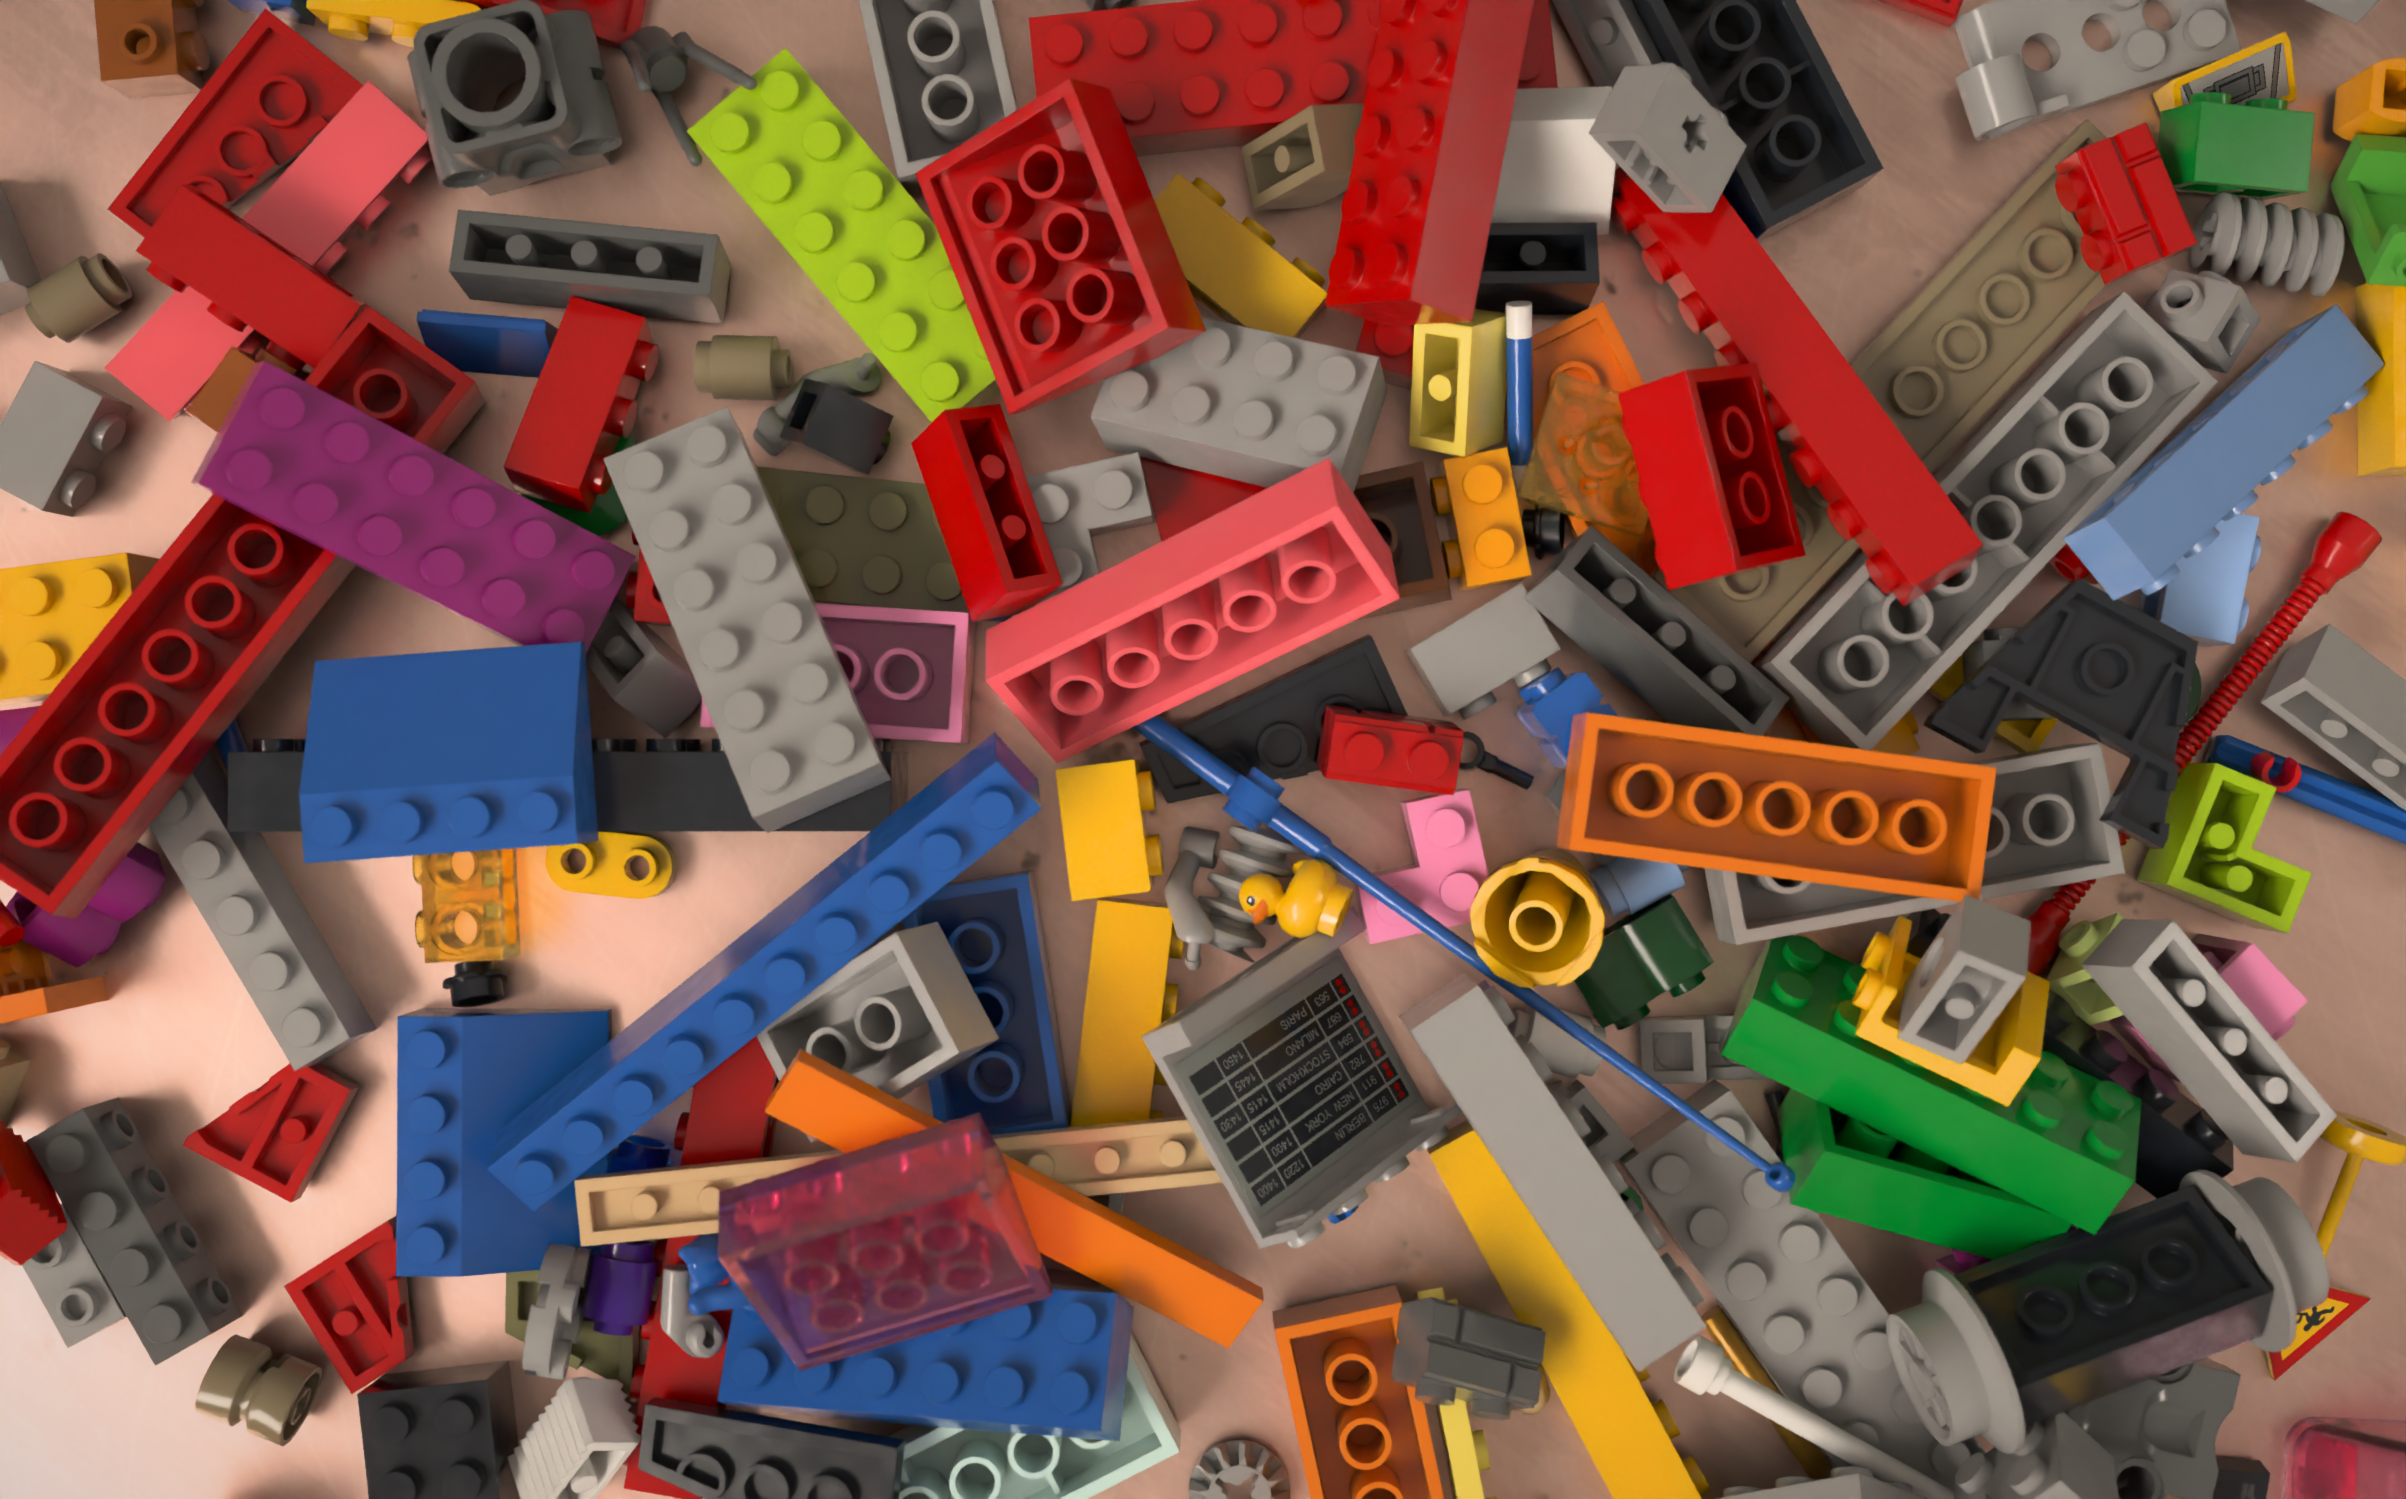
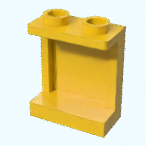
(2001, 1057)

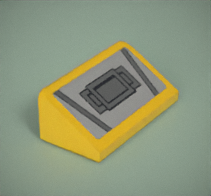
(2247, 75)

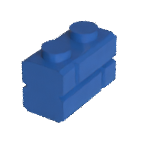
(1550, 709)

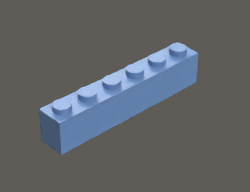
(2224, 454)

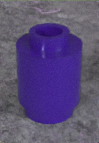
(620, 1287)

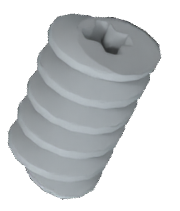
(2270, 239)
(1260, 853)

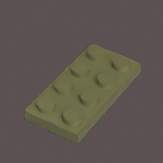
(865, 540)

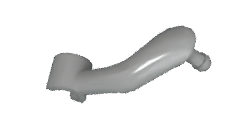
(852, 376)
(1188, 916)

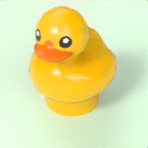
(1309, 904)

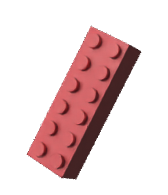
(1192, 612)

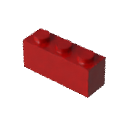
(248, 278)
(581, 405)
(986, 512)

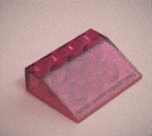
(882, 1243)

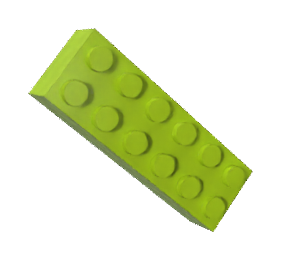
(850, 232)

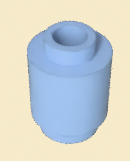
(1635, 883)

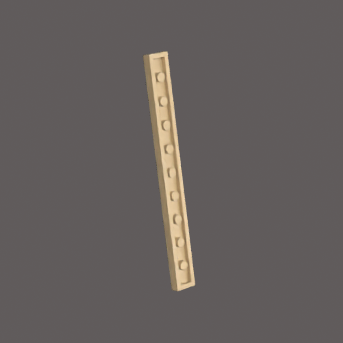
(1084, 1158)

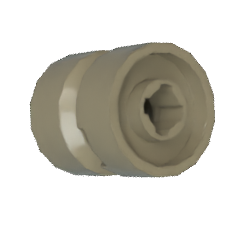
(255, 1388)

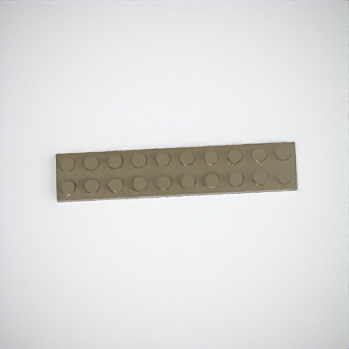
(1933, 378)

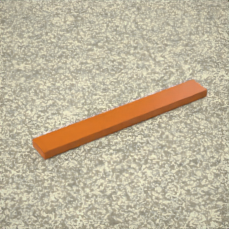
(1062, 1221)

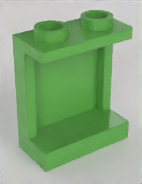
(2373, 205)

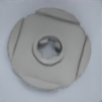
(557, 1316)

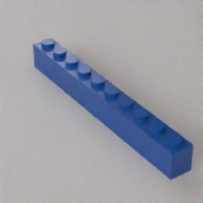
(766, 971)

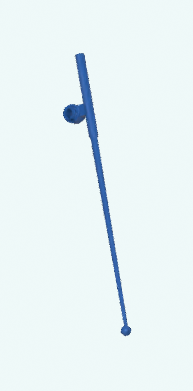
(1256, 801)

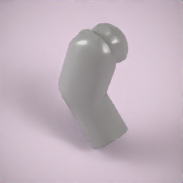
(693, 1333)

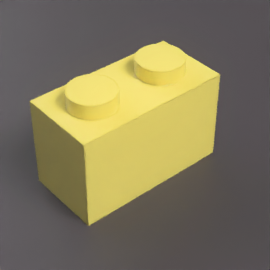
(1459, 384)

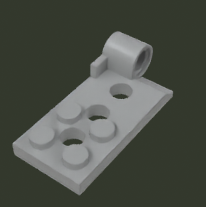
(2009, 96)

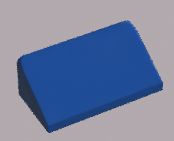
(488, 341)

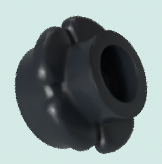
(1543, 531)
(475, 984)

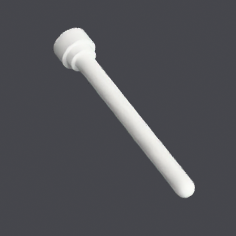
(1706, 1369)

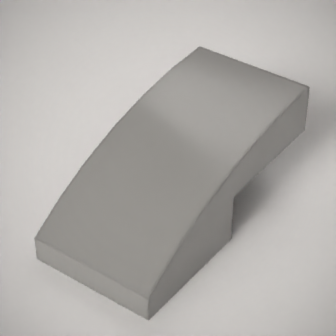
(1689, 1050)

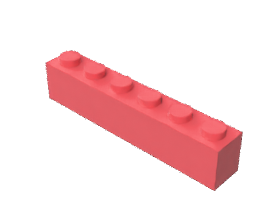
(306, 211)

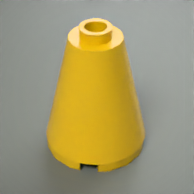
(1538, 920)

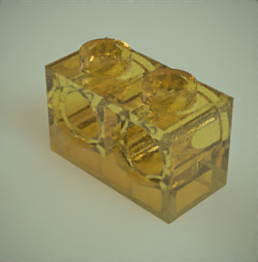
(486, 895)

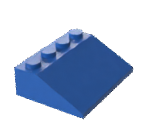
(448, 753)
(456, 1088)

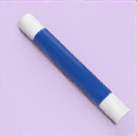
(1519, 386)

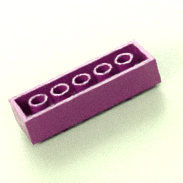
(409, 513)

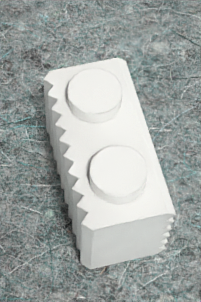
(576, 1442)

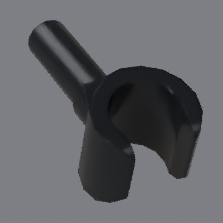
(1491, 764)

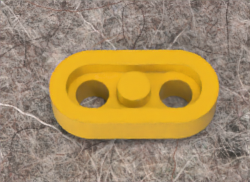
(609, 866)

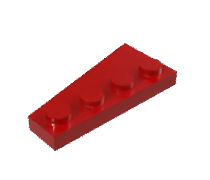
(243, 123)

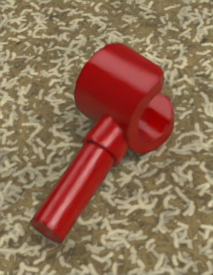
(2285, 780)

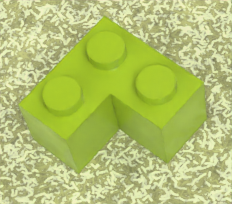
(2211, 853)

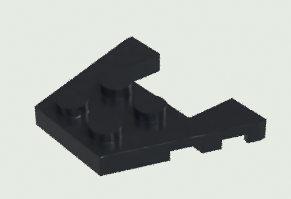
(2101, 674)

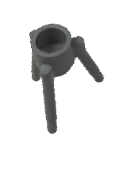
(661, 66)

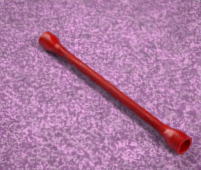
(2337, 553)

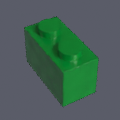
(2237, 148)

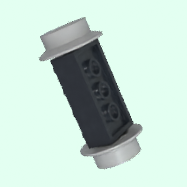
(2106, 1308)

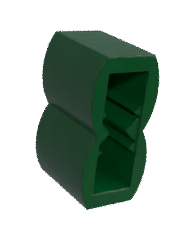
(1639, 961)

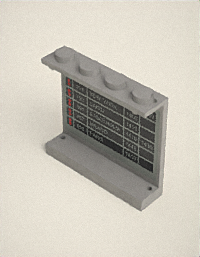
(1295, 1088)

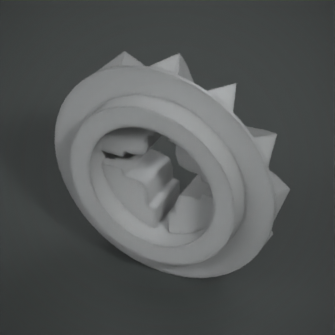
(1235, 1462)

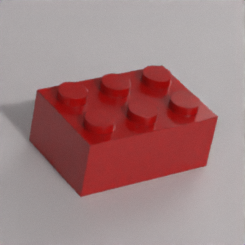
(1710, 474)

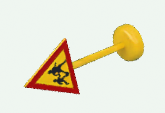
(2362, 1141)

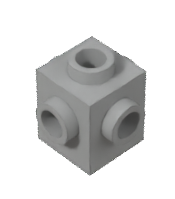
(2204, 316)

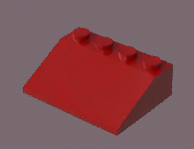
(1059, 247)

